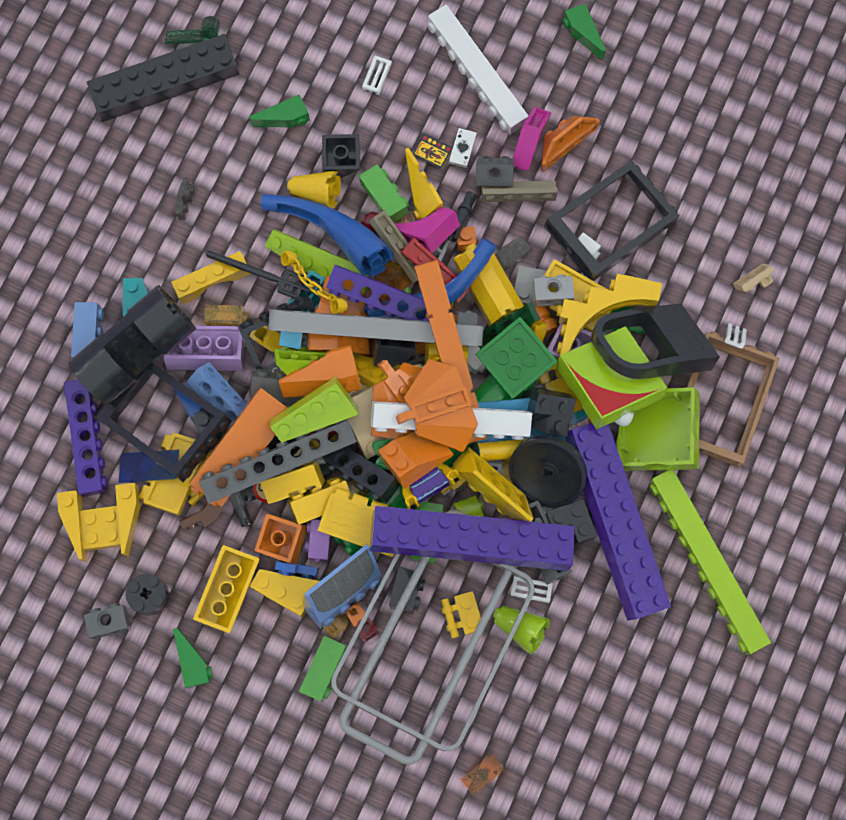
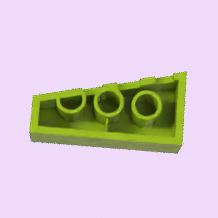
(316, 410)

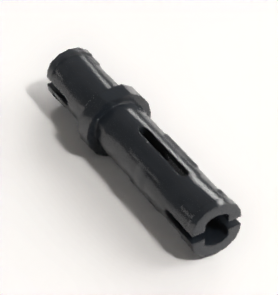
(464, 211)

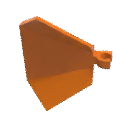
(394, 389)
(440, 406)

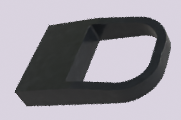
(672, 333)

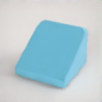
(290, 339)

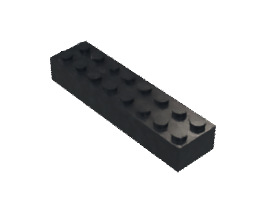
(163, 78)

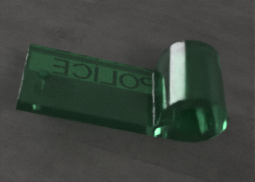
(209, 29)

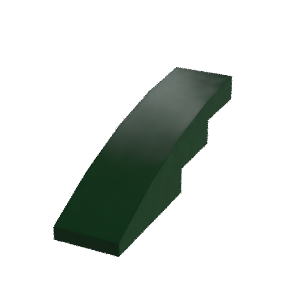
(527, 313)

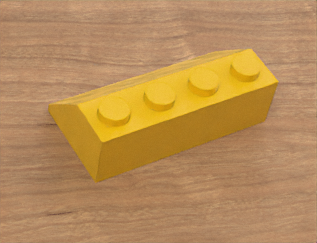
(226, 589)

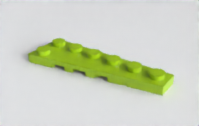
(309, 256)

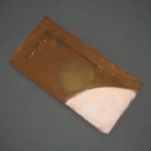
(482, 774)

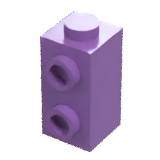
(319, 543)

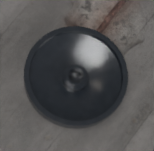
(548, 471)

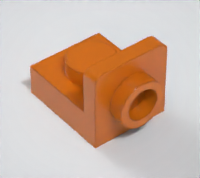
(466, 238)

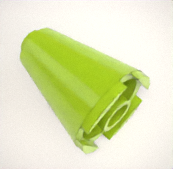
(529, 631)

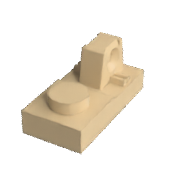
(759, 275)

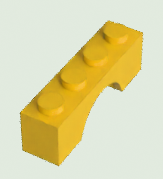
(194, 284)

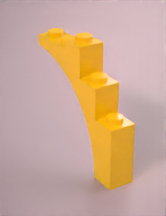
(622, 292)

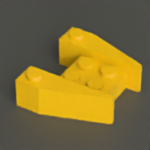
(101, 526)

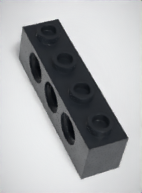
(382, 490)

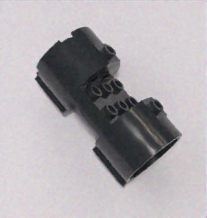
(130, 345)

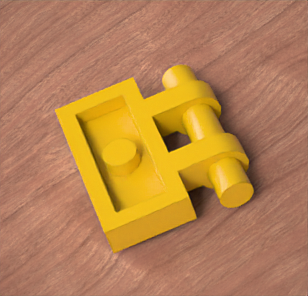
(468, 614)

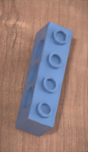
(216, 390)

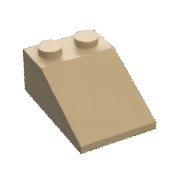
(361, 423)

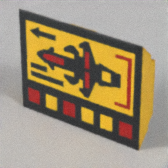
(432, 151)

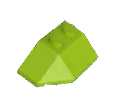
(291, 359)

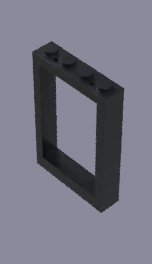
(579, 253)
(200, 446)

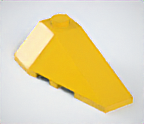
(423, 193)

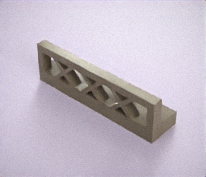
(521, 192)
(394, 240)

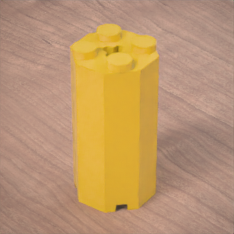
(491, 288)

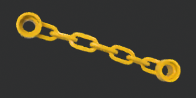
(337, 304)

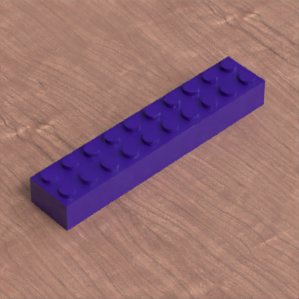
(619, 523)
(472, 538)

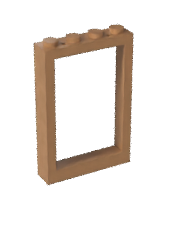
(753, 355)

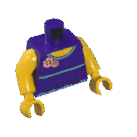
(429, 485)

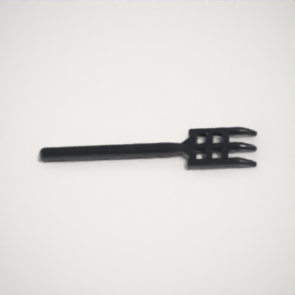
(282, 281)

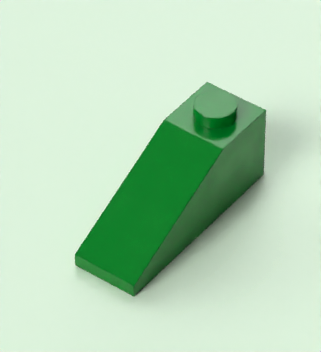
(583, 29)
(283, 115)
(193, 666)

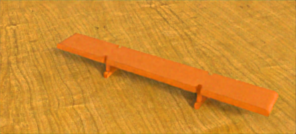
(444, 325)

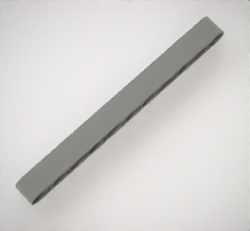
(366, 326)

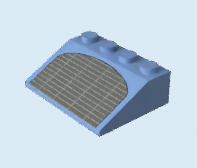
(342, 587)

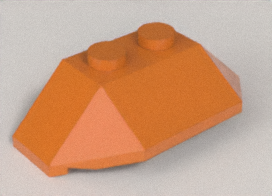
(565, 138)

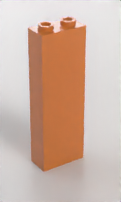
(244, 437)

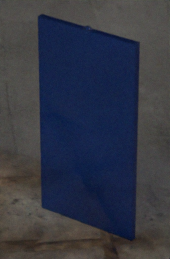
(139, 467)

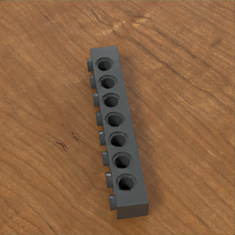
(214, 492)

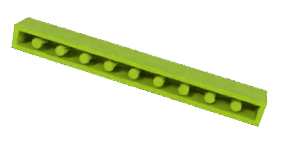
(709, 562)

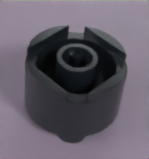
(137, 589)

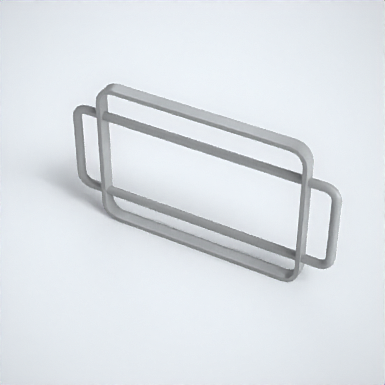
(425, 739)

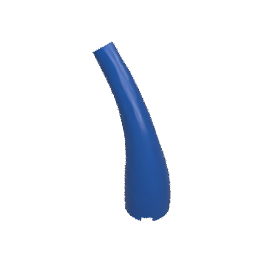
(356, 241)
(455, 287)

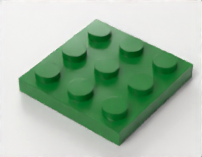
(516, 358)

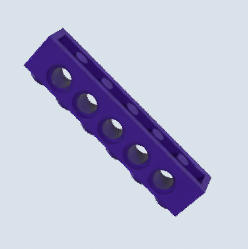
(378, 288)
(97, 484)

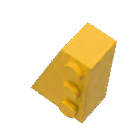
(293, 482)

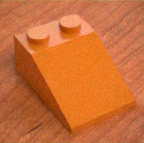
(413, 457)

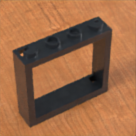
(263, 320)

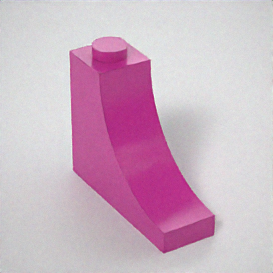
(530, 138)
(432, 229)

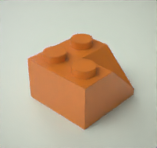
(281, 538)

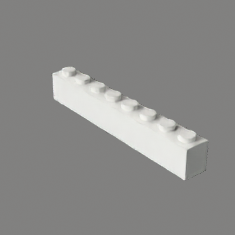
(477, 69)
(490, 421)

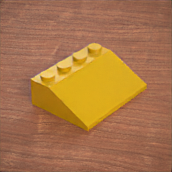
(492, 486)

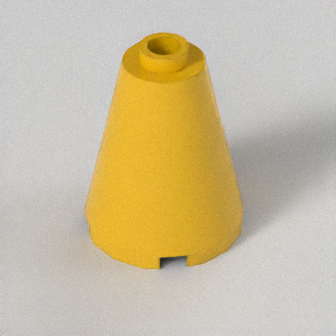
(316, 187)

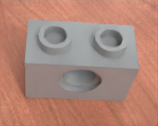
(544, 297)

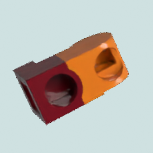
(355, 615)

